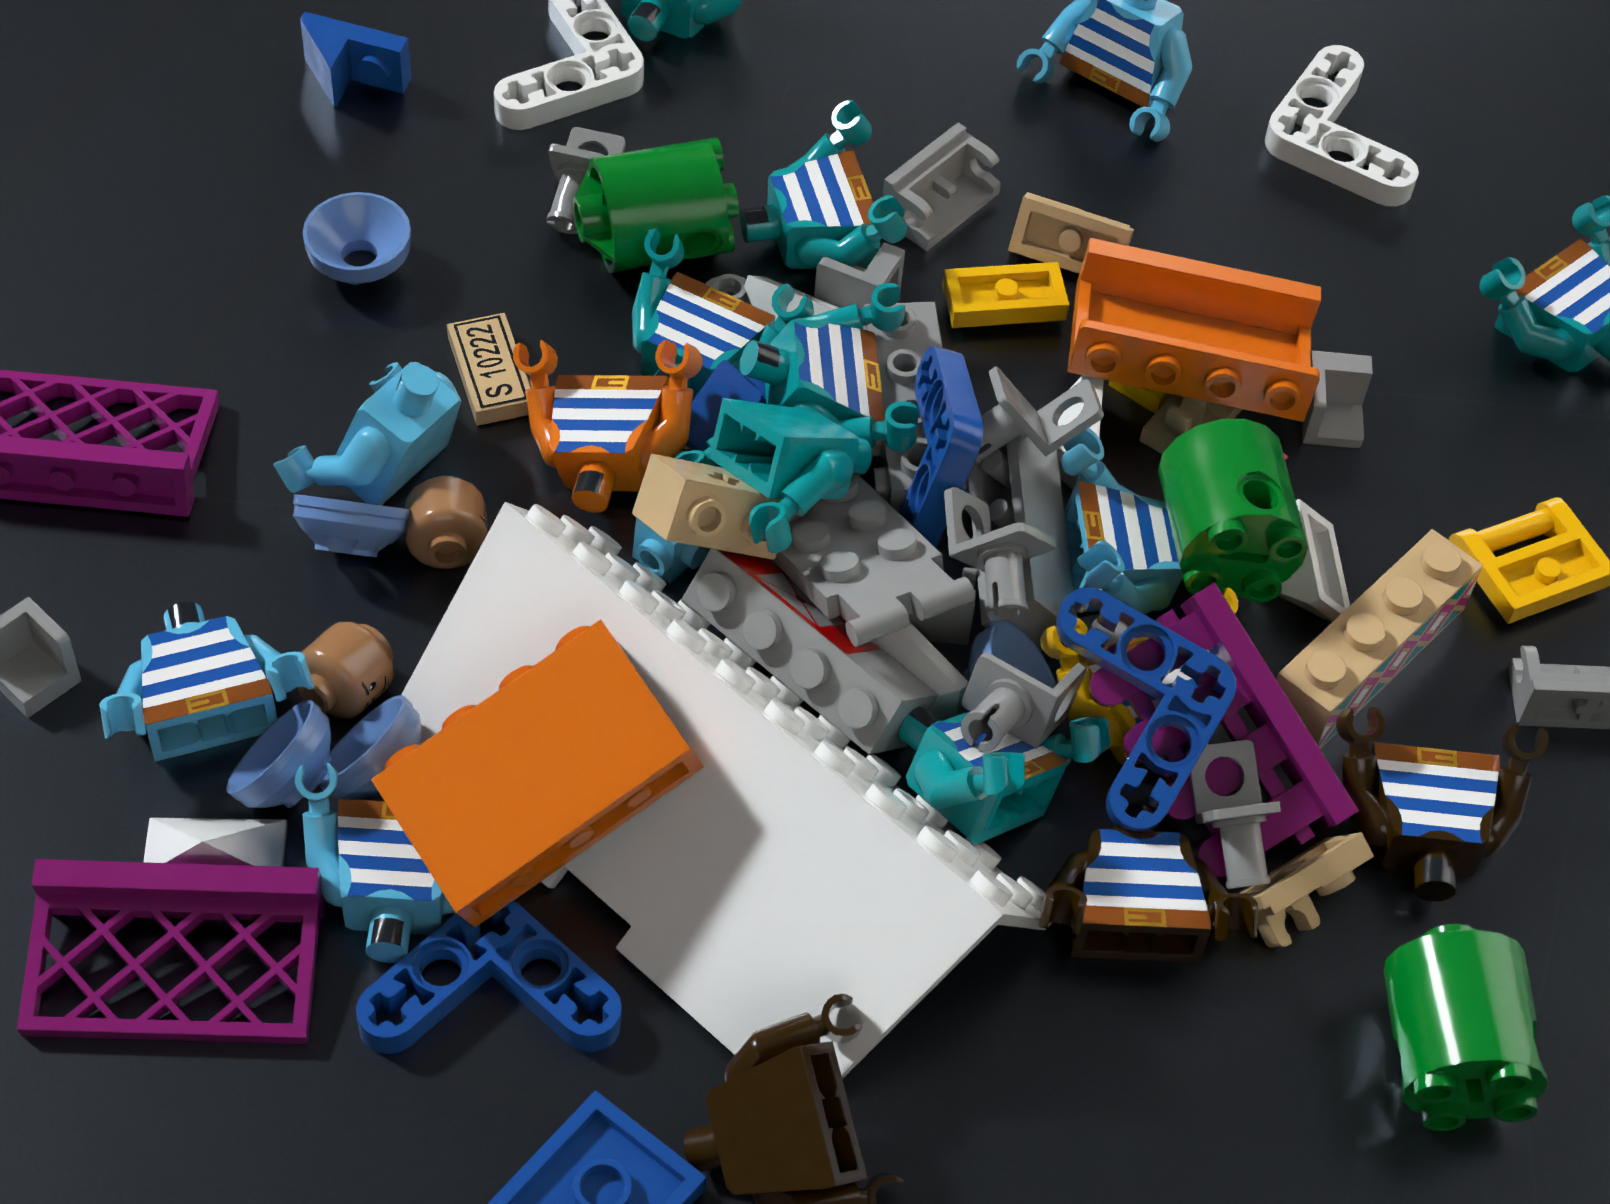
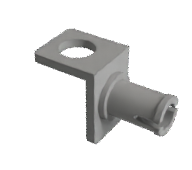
(569, 167)
(1018, 417)
(994, 552)
(1014, 703)
(1235, 815)

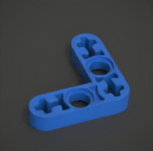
(952, 434)
(1175, 707)
(496, 958)

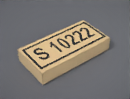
(487, 368)

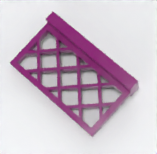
(96, 475)
(172, 892)

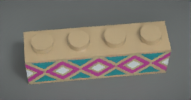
(1379, 634)

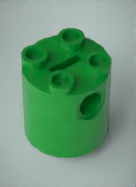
(659, 188)
(1232, 509)
(1464, 1027)

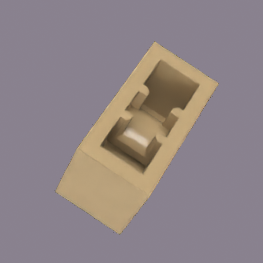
(699, 506)

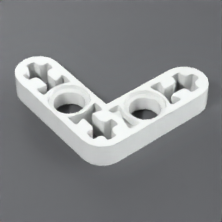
(604, 68)
(1321, 135)

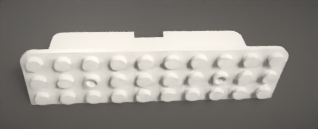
(773, 865)

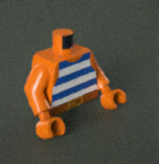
(608, 425)

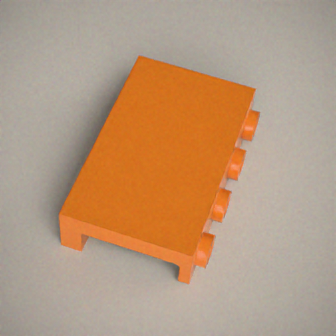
(1194, 330)
(535, 773)

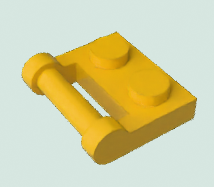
(1542, 572)

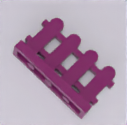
(1277, 740)

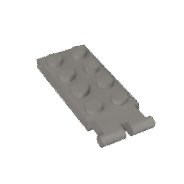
(868, 565)

